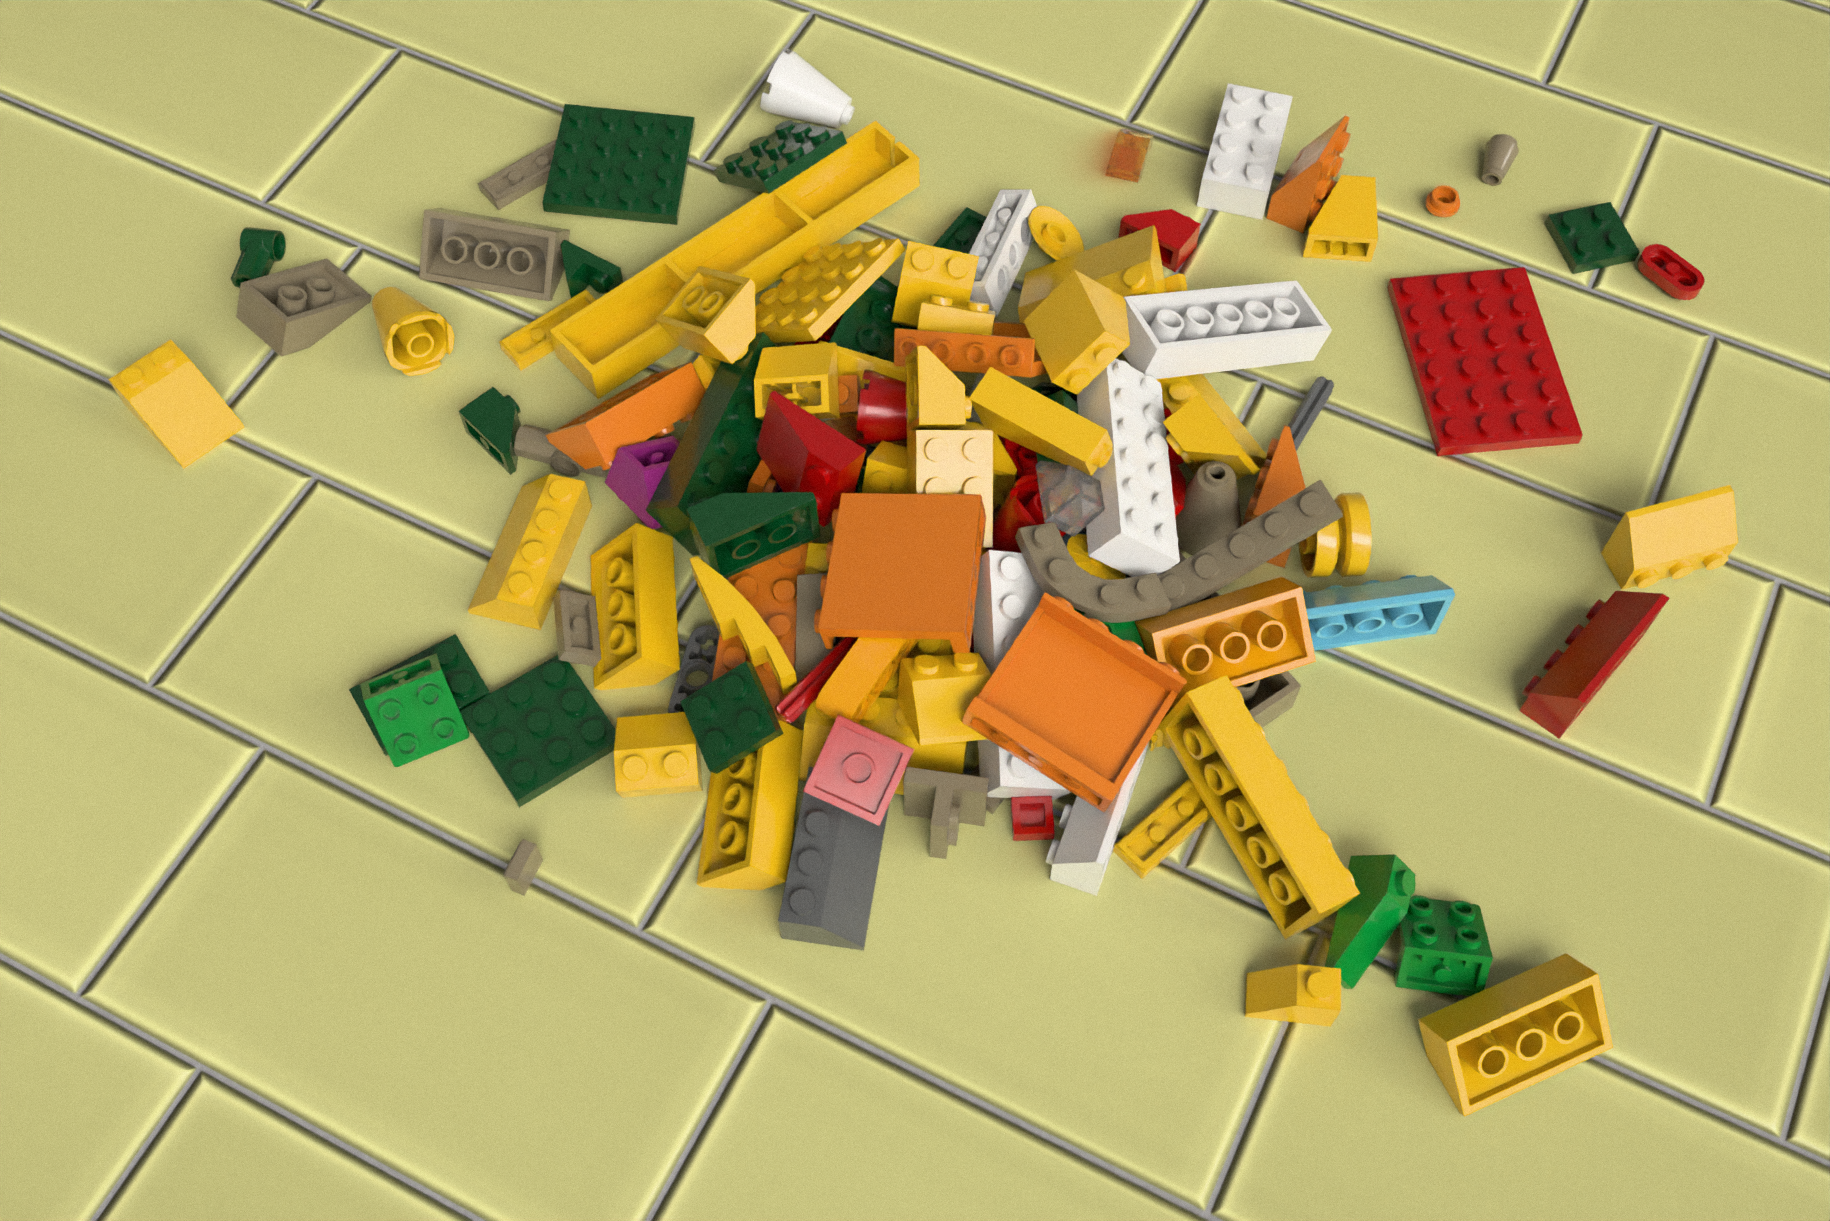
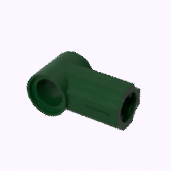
(258, 252)

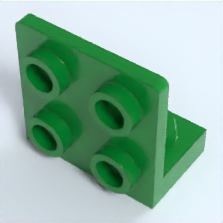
(414, 710)
(1443, 947)

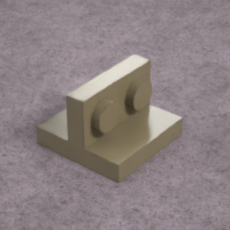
(946, 801)

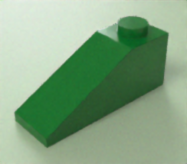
(1371, 916)

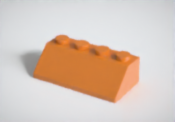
(631, 417)

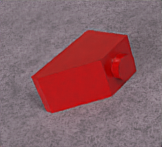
(1175, 234)

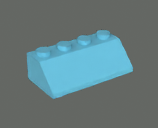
(1377, 611)

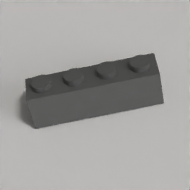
(831, 876)

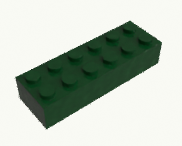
(716, 447)

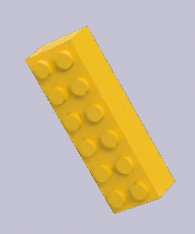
(1257, 807)

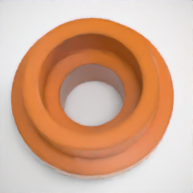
(1443, 201)

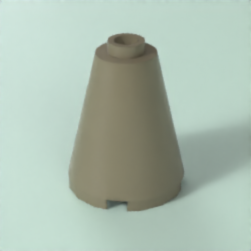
(1209, 508)

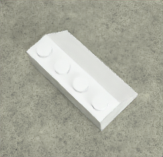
(1090, 838)

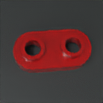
(1670, 272)

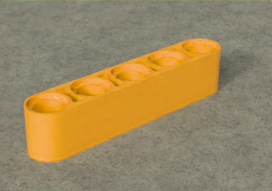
(862, 676)

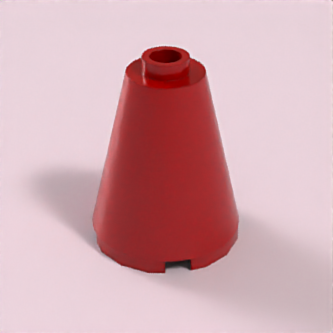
(881, 409)
(1019, 510)

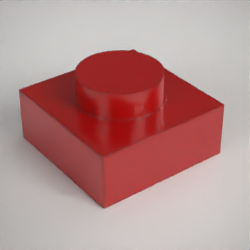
(1032, 818)

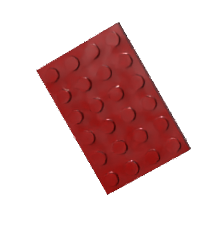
(1483, 362)

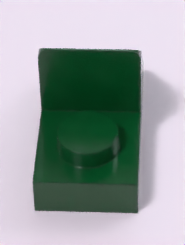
(588, 269)

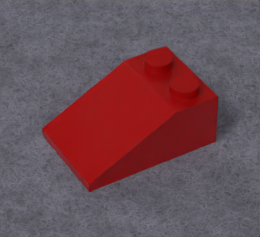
(808, 455)

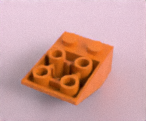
(1309, 179)
(1276, 482)

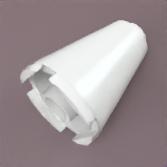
(805, 93)

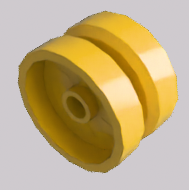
(1342, 543)

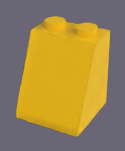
(1079, 330)

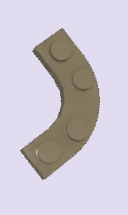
(1099, 598)

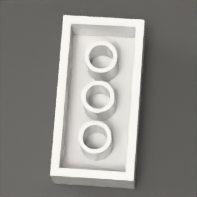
(1244, 151)

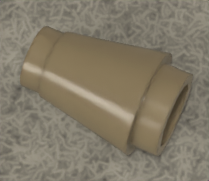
(1498, 158)

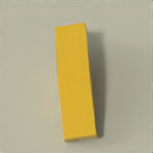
(738, 617)

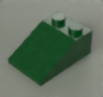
(750, 528)

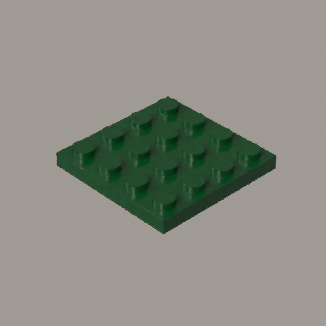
(619, 164)

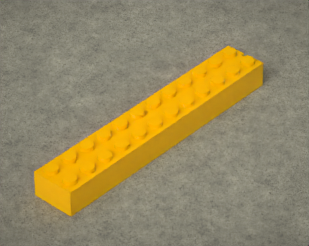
(757, 241)

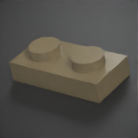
(577, 628)

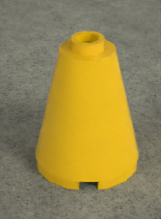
(411, 332)

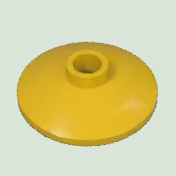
(1054, 233)

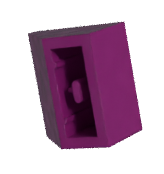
(638, 472)

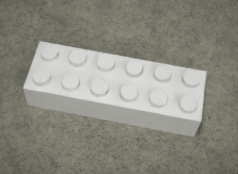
(1223, 329)
(1139, 515)
(1003, 606)

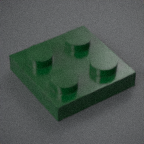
(1591, 237)
(731, 717)

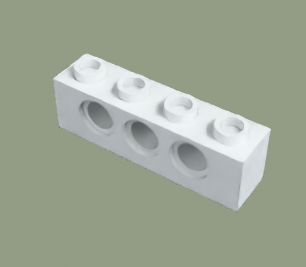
(1002, 246)

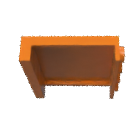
(1007, 350)
(903, 568)
(1075, 701)

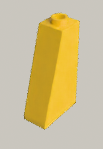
(1040, 423)

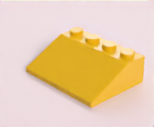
(1123, 265)

